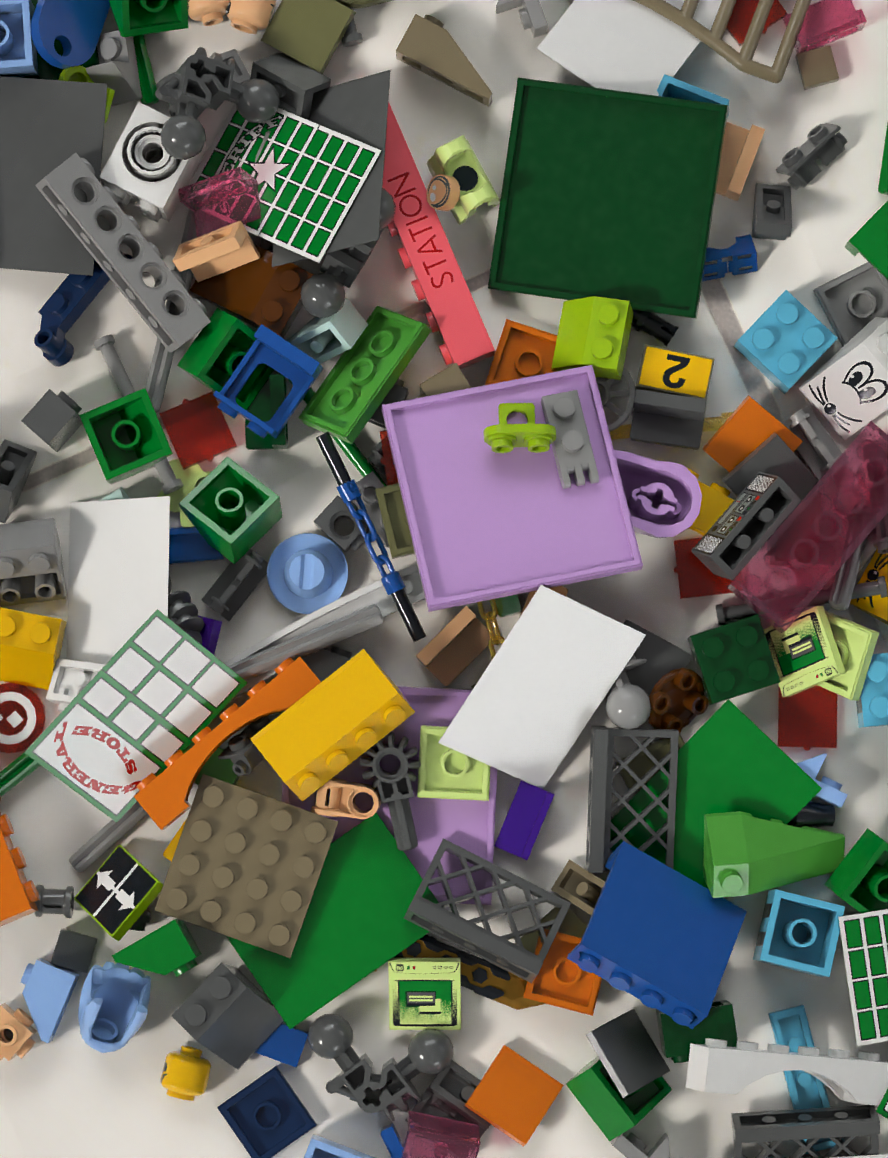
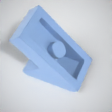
(830, 789)

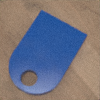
(71, 22)

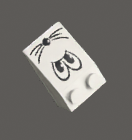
(854, 381)

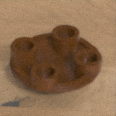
(677, 699)

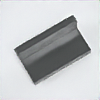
(292, 81)
(668, 419)

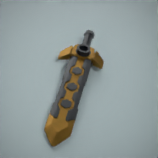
(476, 973)

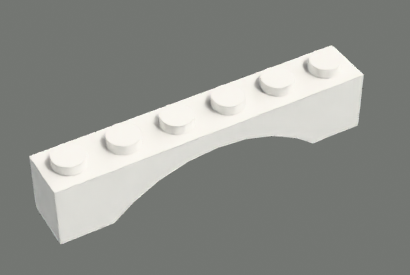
(731, 1069)

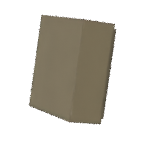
(817, 67)

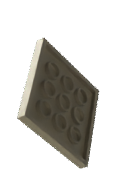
(246, 866)

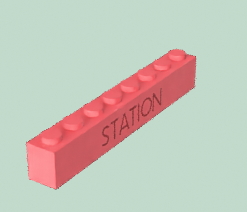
(431, 257)

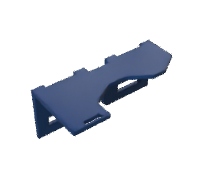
(743, 246)

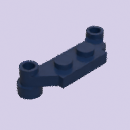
(63, 311)

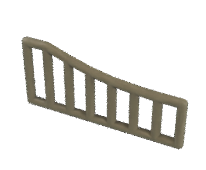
(713, 37)

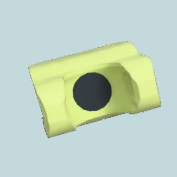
(460, 161)

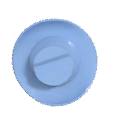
(307, 572)

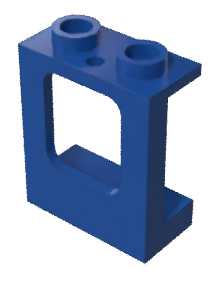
(284, 359)

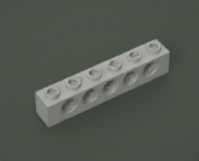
(105, 249)

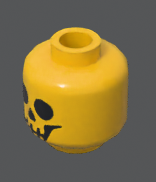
(185, 1073)

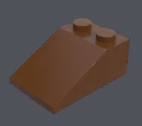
(258, 292)

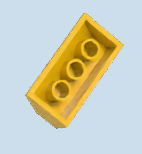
(29, 647)
(332, 725)

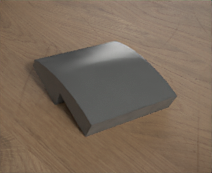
(660, 658)
(628, 1053)
(448, 1095)

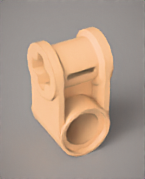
(343, 799)

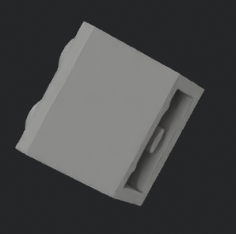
(30, 563)

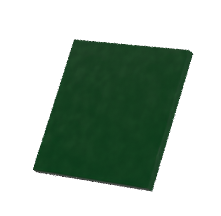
(608, 196)

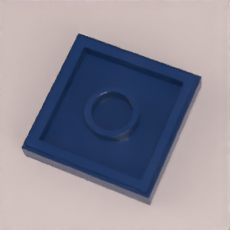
(267, 1115)

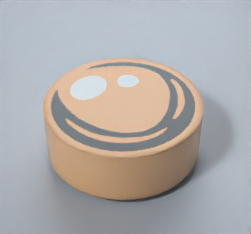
(443, 192)

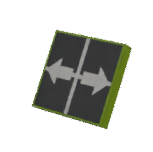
(119, 892)

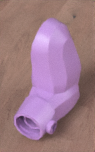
(659, 494)

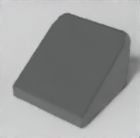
(74, 950)

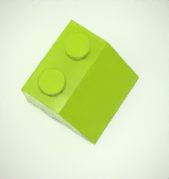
(594, 334)

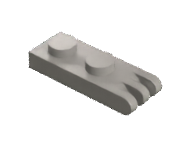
(572, 442)

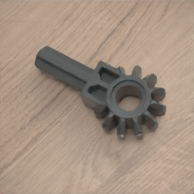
(395, 787)

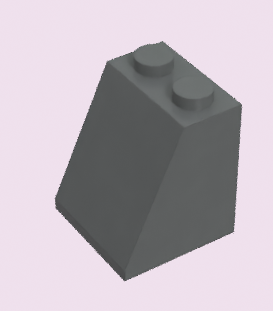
(229, 1015)

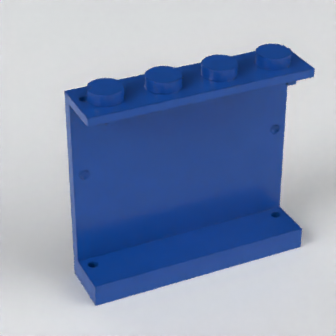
(659, 936)

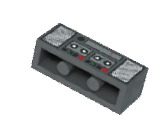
(746, 525)

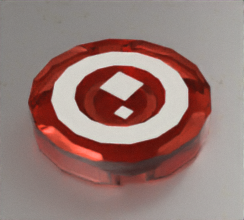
(20, 717)

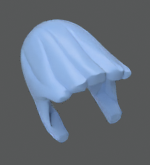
(113, 1005)

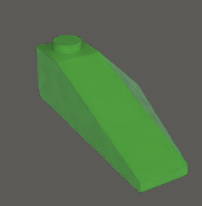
(758, 854)

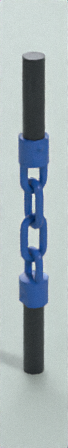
(349, 492)

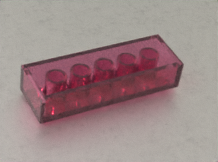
(819, 532)

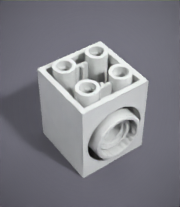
(145, 184)

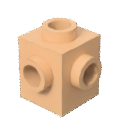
(20, 1024)

